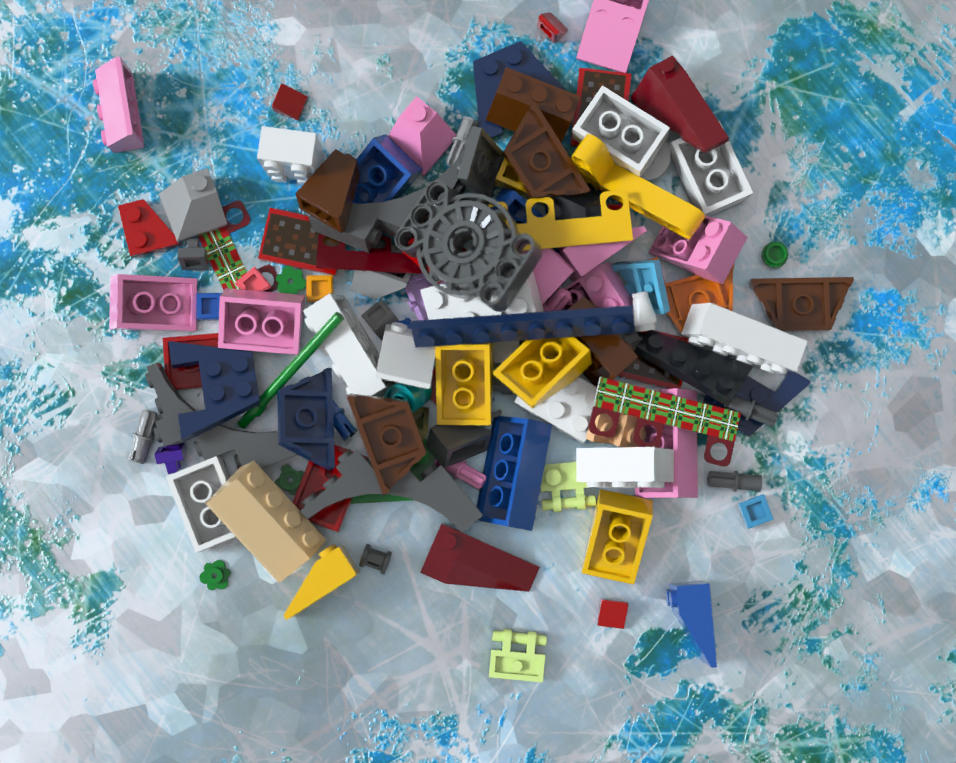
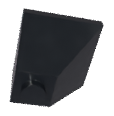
(577, 205)

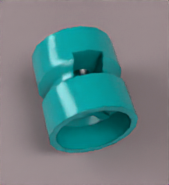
(415, 395)

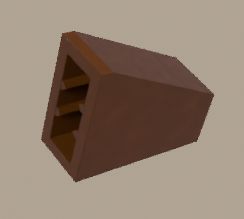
(331, 190)

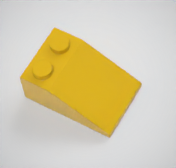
(543, 368)
(464, 384)
(617, 536)
(325, 576)

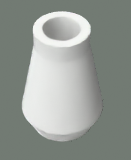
(643, 312)

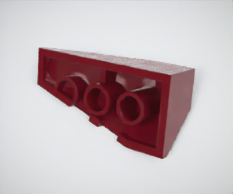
(675, 101)
(471, 562)

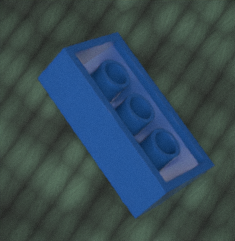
(513, 472)

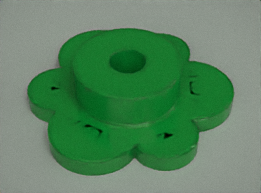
(288, 274)
(221, 580)

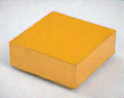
(319, 287)

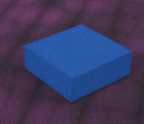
(208, 306)

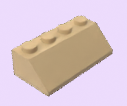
(265, 521)

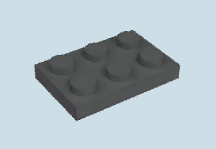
(480, 162)

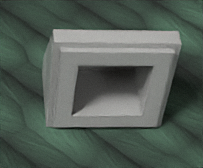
(378, 317)

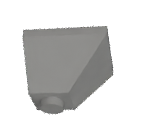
(193, 206)
(378, 284)

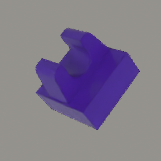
(171, 456)

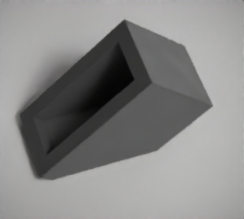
(457, 442)

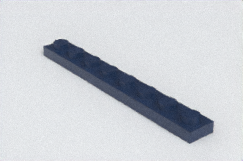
(523, 326)

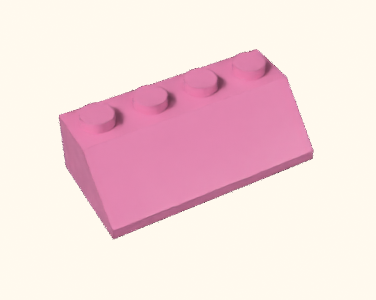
(685, 456)

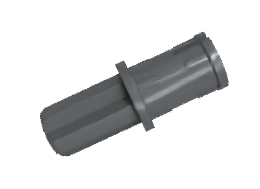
(751, 410)
(734, 481)

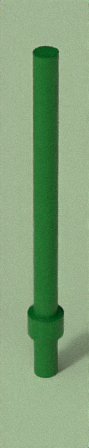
(291, 369)

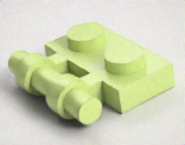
(564, 477)
(515, 664)

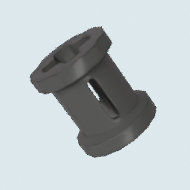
(375, 559)

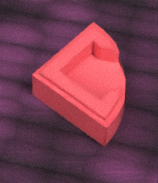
(253, 281)

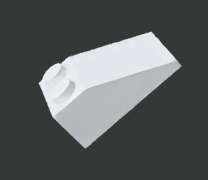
(400, 359)

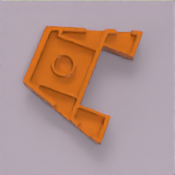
(696, 290)

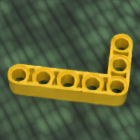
(651, 201)

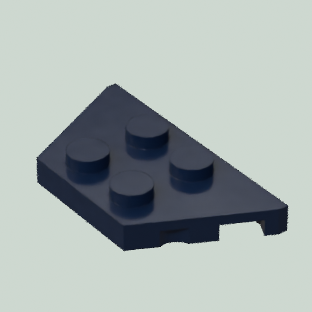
(307, 419)

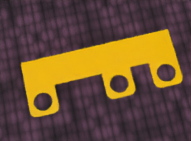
(552, 233)

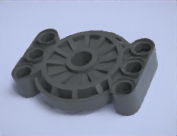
(449, 227)

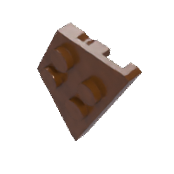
(541, 159)
(801, 302)
(388, 436)

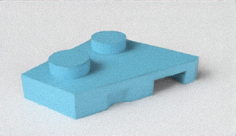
(645, 276)

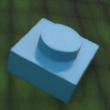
(755, 511)

